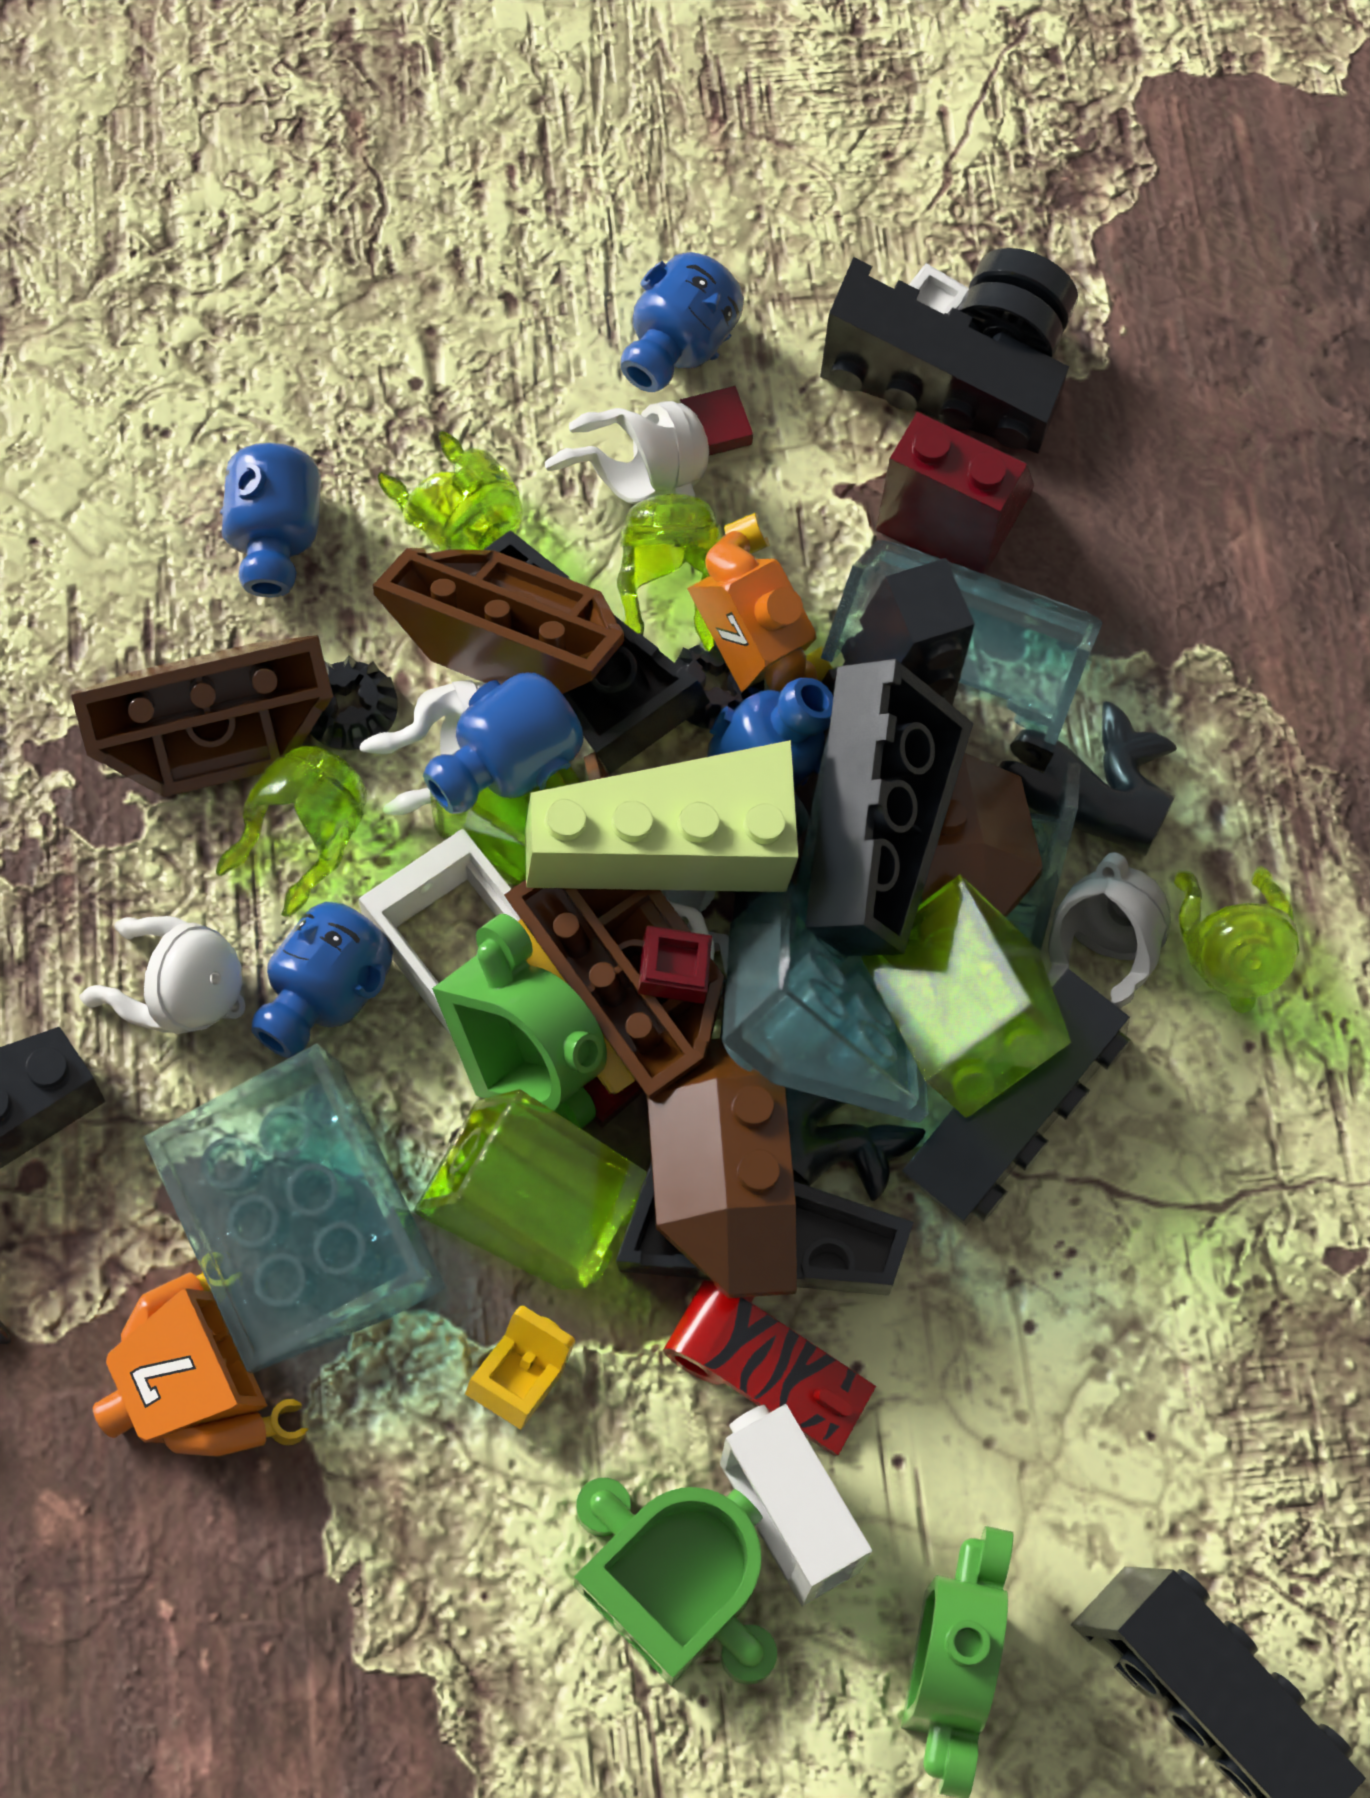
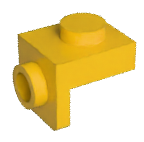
(521, 1367)

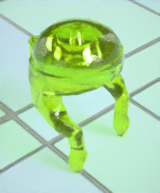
(463, 506)
(657, 541)
(327, 801)
(1243, 946)

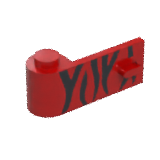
(768, 1364)

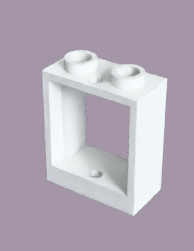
(420, 886)
(800, 1506)

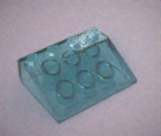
(813, 1014)
(293, 1210)

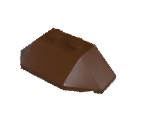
(499, 616)
(206, 714)
(987, 837)
(597, 949)
(726, 1176)

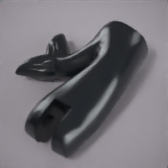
(1123, 810)
(819, 1148)

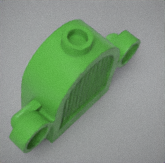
(521, 1025)
(677, 1576)
(959, 1659)

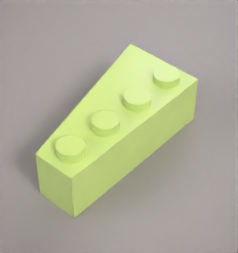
(670, 827)

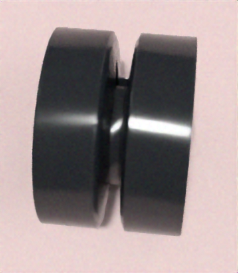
(1021, 297)

